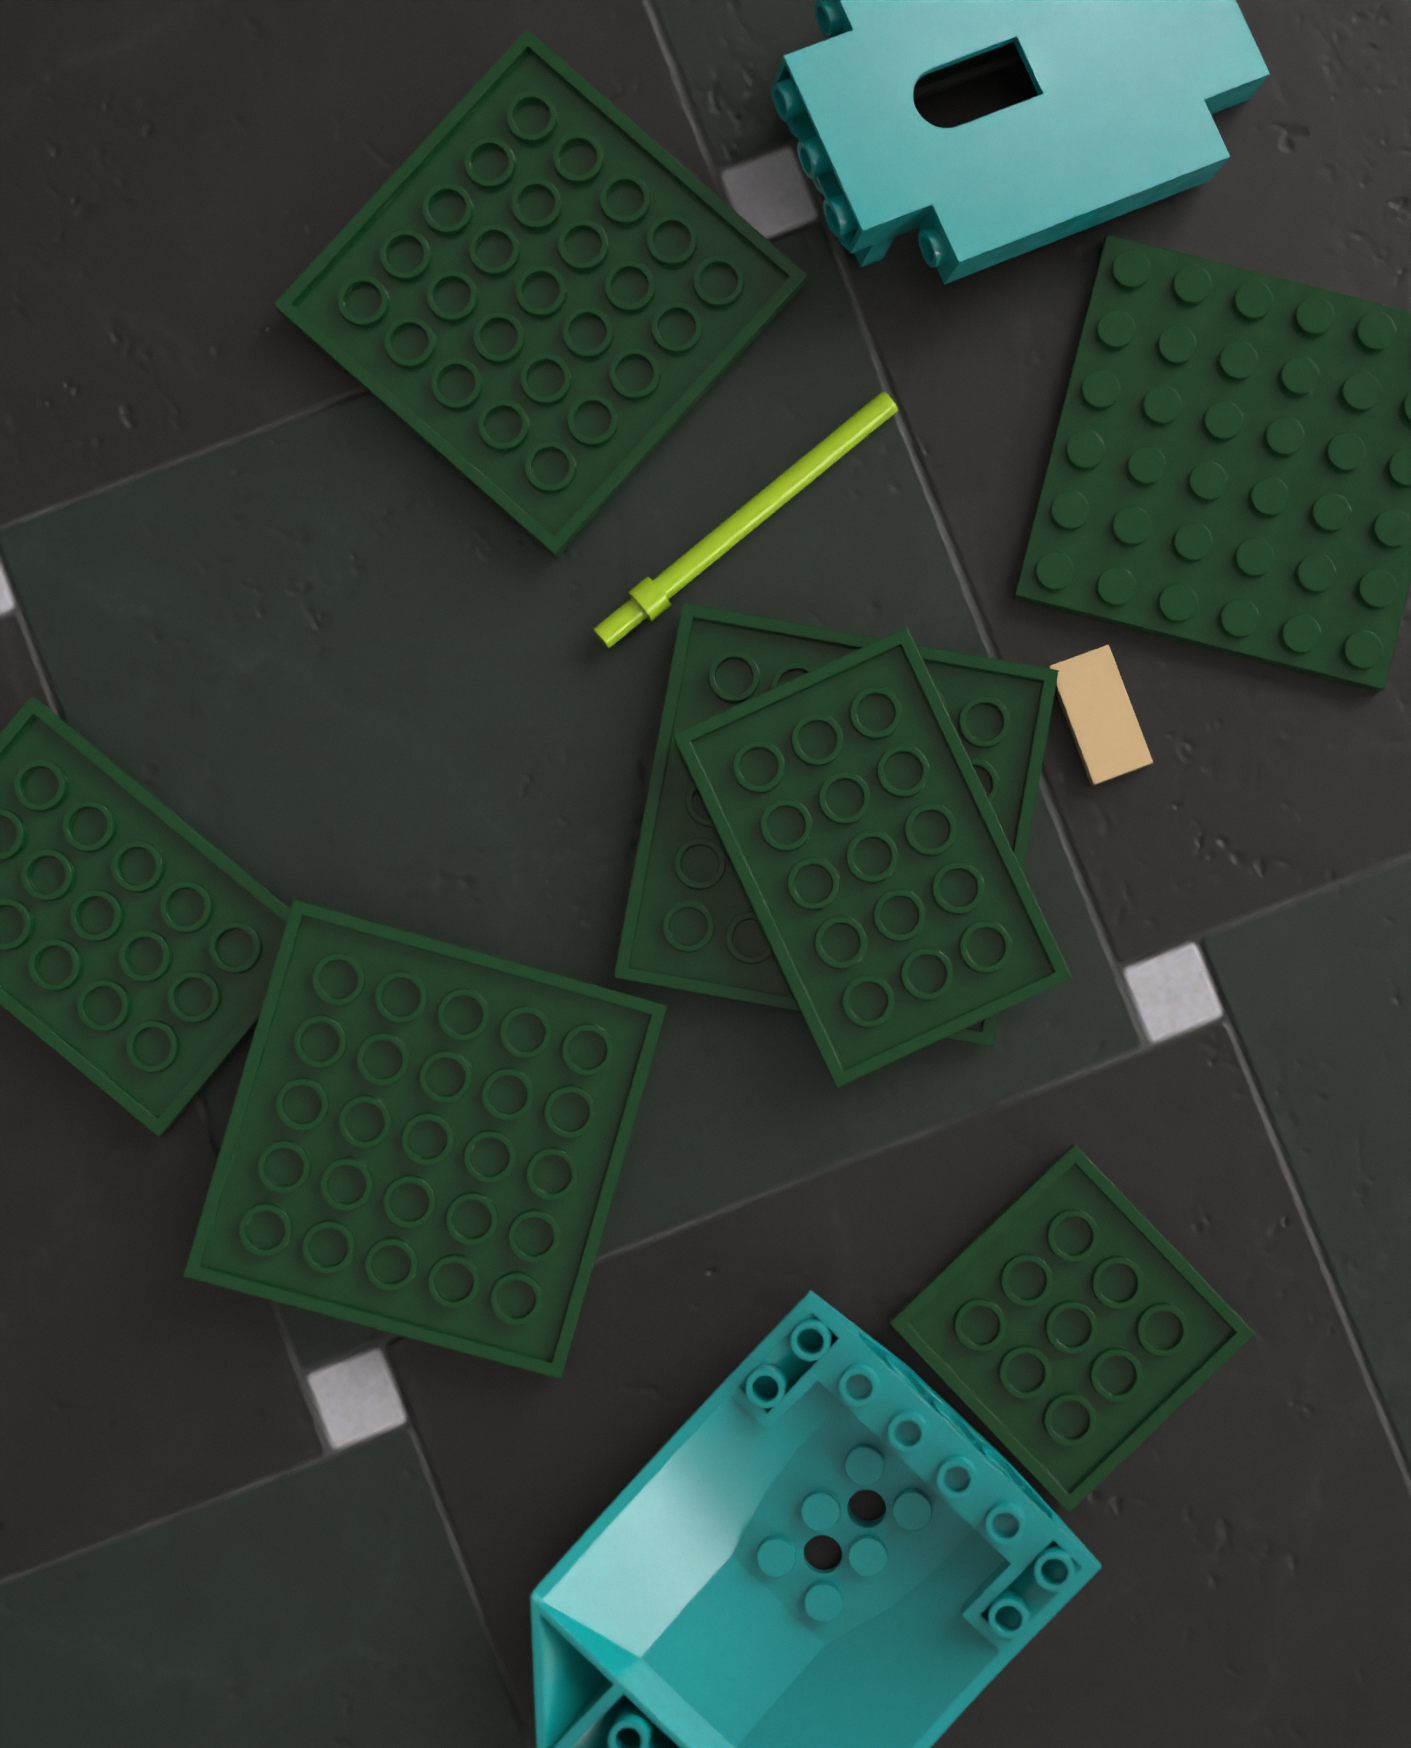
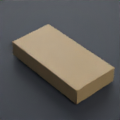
(1100, 716)

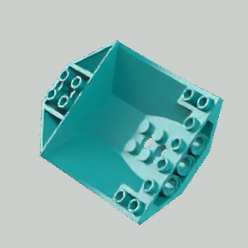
(710, 1628)

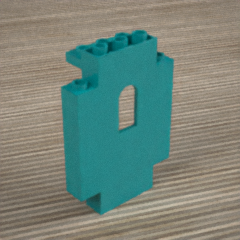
(1112, 126)

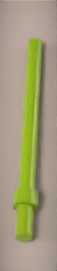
(652, 597)

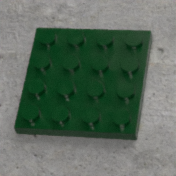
(1071, 1327)

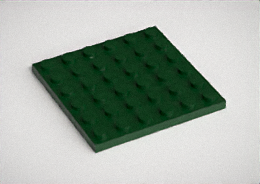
(541, 293)
(1231, 467)
(685, 906)
(425, 1140)

